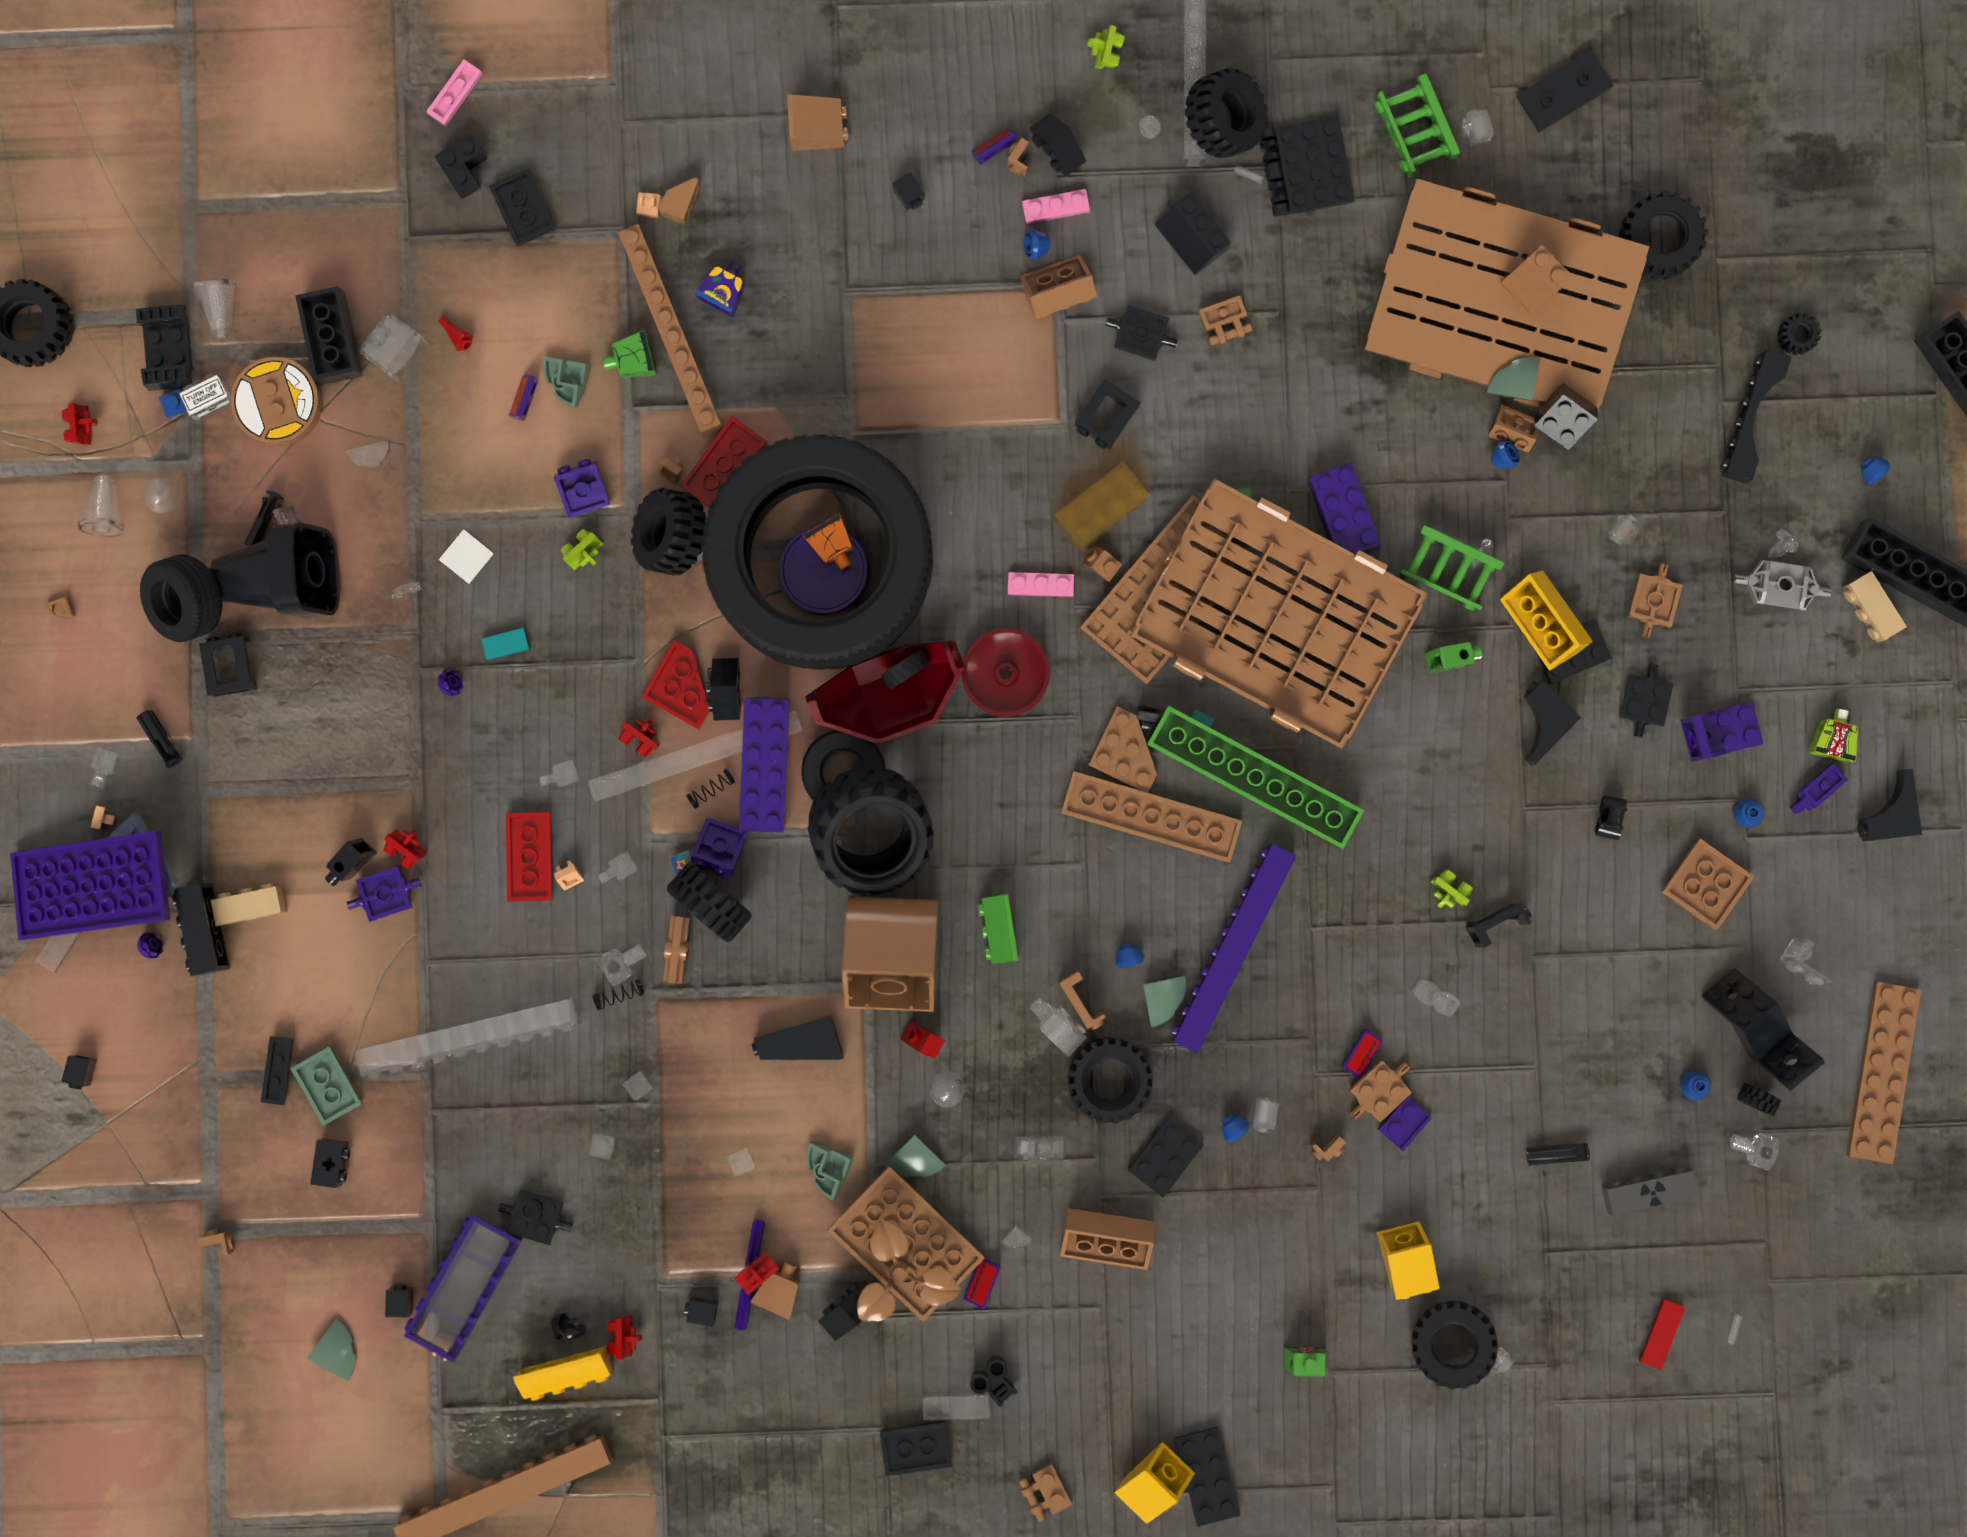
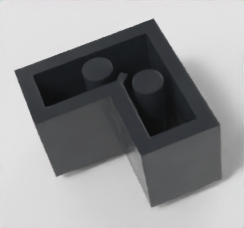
(1058, 143)
(457, 162)
(724, 689)
(843, 1313)

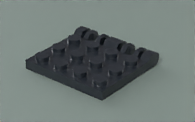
(1310, 165)

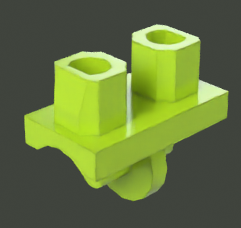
(1102, 47)
(583, 552)
(1459, 895)

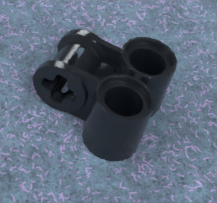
(1611, 817)
(996, 1384)

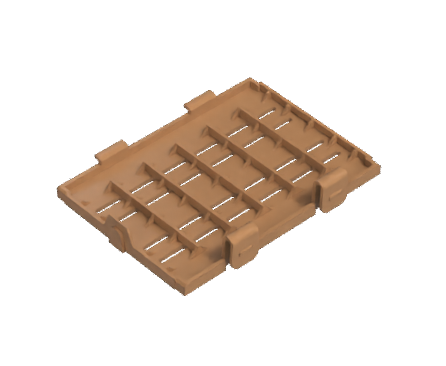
(1472, 215)
(1273, 534)

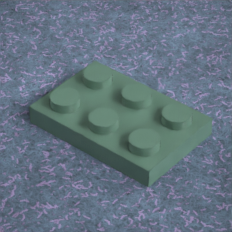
(327, 1085)

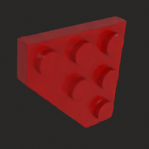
(679, 686)

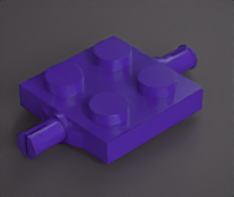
(384, 893)

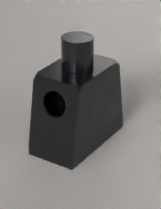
(349, 861)

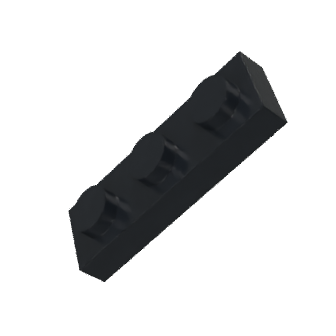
(277, 1070)

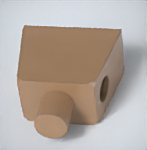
(778, 1292)

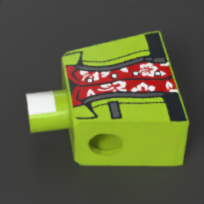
(1835, 738)

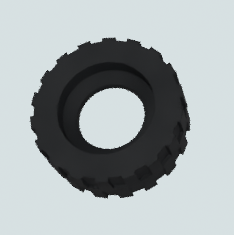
(905, 669)

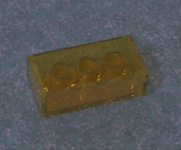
(1101, 506)

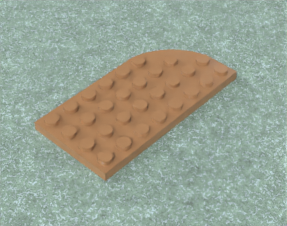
(1117, 613)

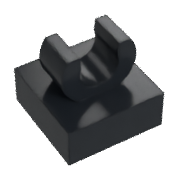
(1148, 715)

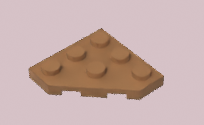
(1124, 752)

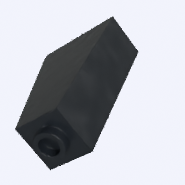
(801, 1042)

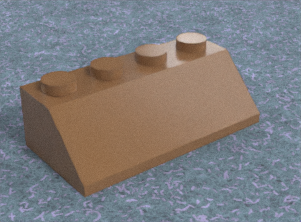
(1107, 1239)

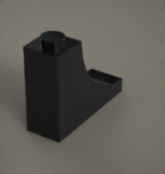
(1552, 719)
(1898, 817)

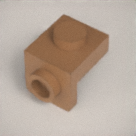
(1017, 152)
(1102, 563)
(1333, 1148)
(213, 1237)

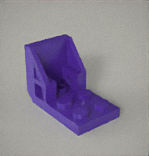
(1721, 731)

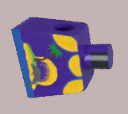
(722, 289)

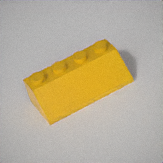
(1546, 619)
(564, 1373)

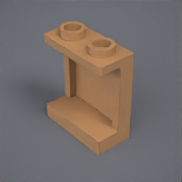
(1066, 985)

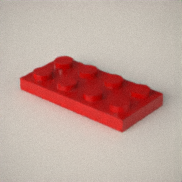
(725, 453)
(529, 856)

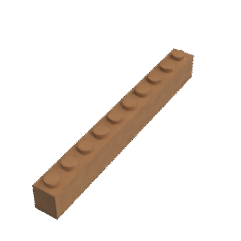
(670, 330)
(508, 1490)

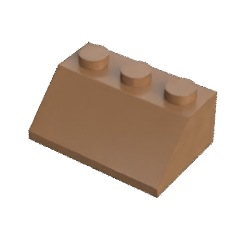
(1058, 286)

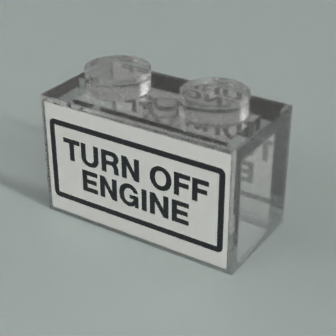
(205, 396)

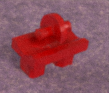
(80, 424)
(647, 744)
(406, 844)
(756, 1273)
(625, 1337)

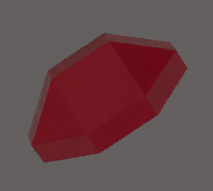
(866, 708)

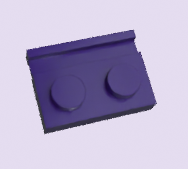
(1404, 1123)

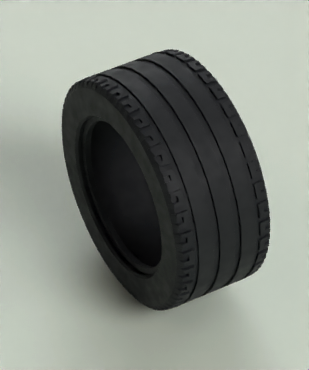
(802, 466)

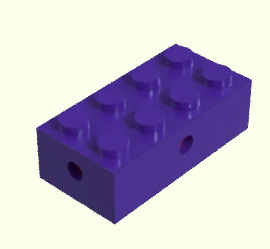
(1343, 509)

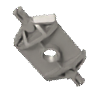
(1765, 587)

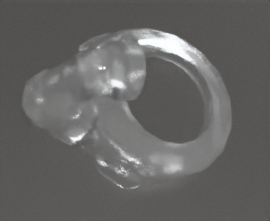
(1787, 544)

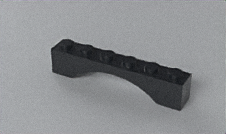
(1742, 457)

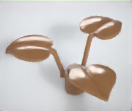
(875, 1301)

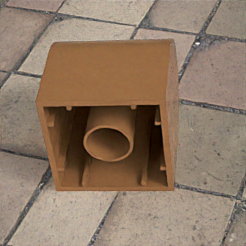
(890, 953)

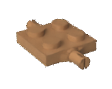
(1655, 600)
(1380, 1090)

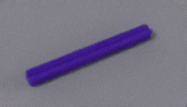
(753, 1252)

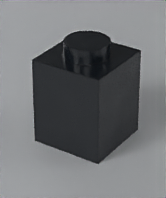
(908, 192)
(78, 1071)
(399, 1301)
(701, 1311)

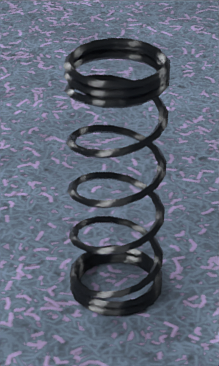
(691, 800)
(597, 1001)

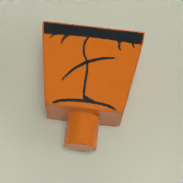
(831, 542)

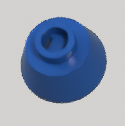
(1036, 244)
(1505, 455)
(1874, 469)
(1743, 813)
(1128, 955)
(1695, 1085)
(1234, 1127)

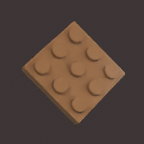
(1707, 884)

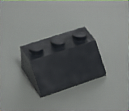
(1193, 233)

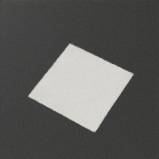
(466, 556)

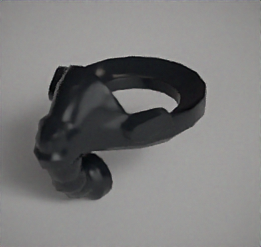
(561, 1322)

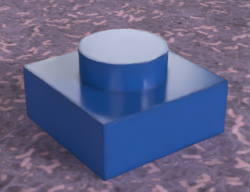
(172, 404)

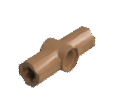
(676, 949)

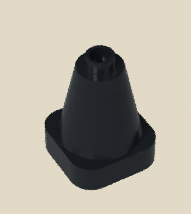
(286, 572)

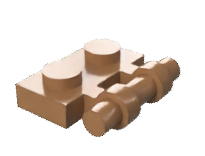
(1222, 314)
(1051, 1488)

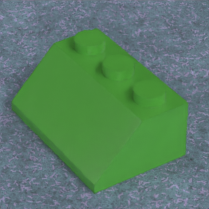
(998, 929)

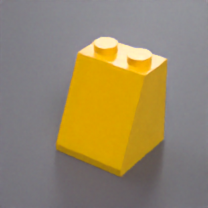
(1408, 1260)
(1155, 1483)

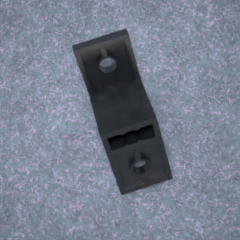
(1762, 1029)

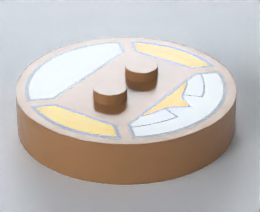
(276, 401)

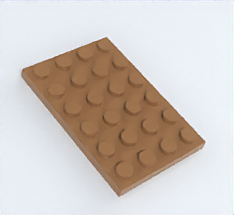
(929, 1235)

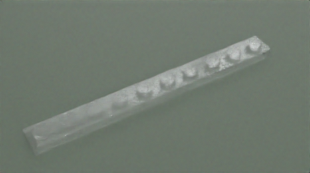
(675, 762)

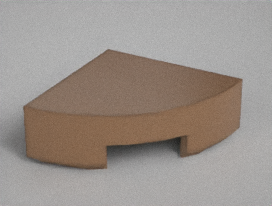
(61, 607)

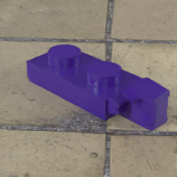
(1819, 789)

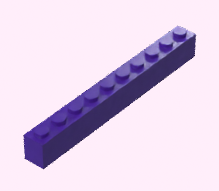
(1233, 949)

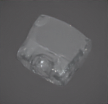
(391, 345)

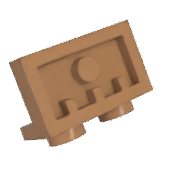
(1514, 427)

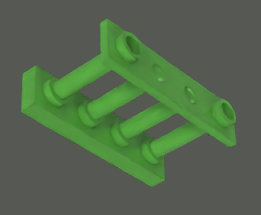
(1430, 109)
(1469, 555)

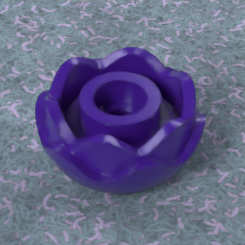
(450, 683)
(149, 945)

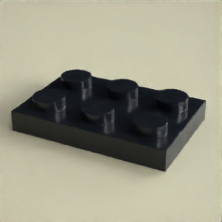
(522, 207)
(1590, 656)
(1165, 1157)
(915, 1448)

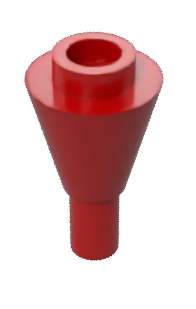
(461, 339)

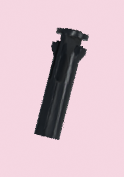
(263, 518)
(159, 738)
(1557, 1154)

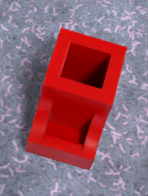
(922, 1039)

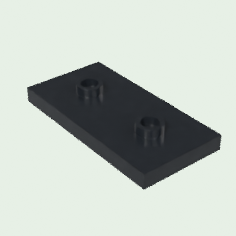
(1564, 91)

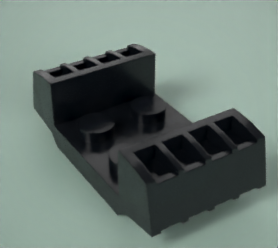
(165, 347)

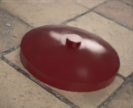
(1005, 672)

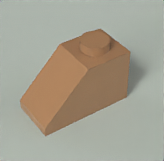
(679, 201)

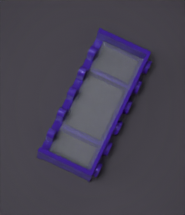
(462, 1288)

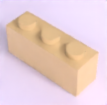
(1873, 607)
(248, 904)

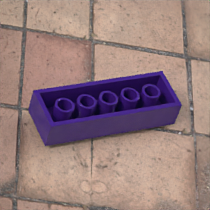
(764, 764)

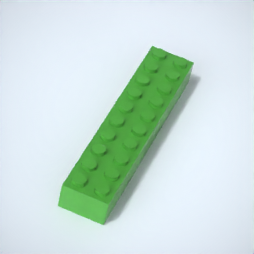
(1255, 777)

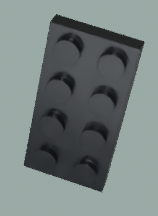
(1211, 1486)

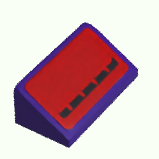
(994, 146)
(523, 397)
(1362, 1053)
(982, 1283)

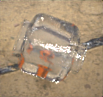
(1623, 529)

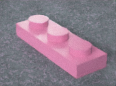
(454, 92)
(1055, 206)
(1040, 584)

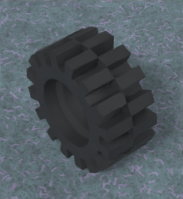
(1786, 333)
(1759, 1099)

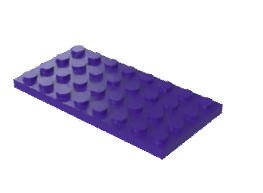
(90, 885)

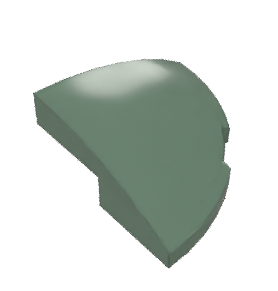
(567, 378)
(1516, 379)
(1164, 998)
(915, 1160)
(829, 1168)
(335, 1351)

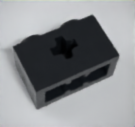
(322, 1172)

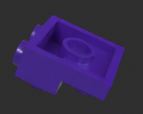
(581, 488)
(718, 847)

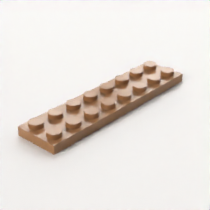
(1151, 817)
(1883, 1072)

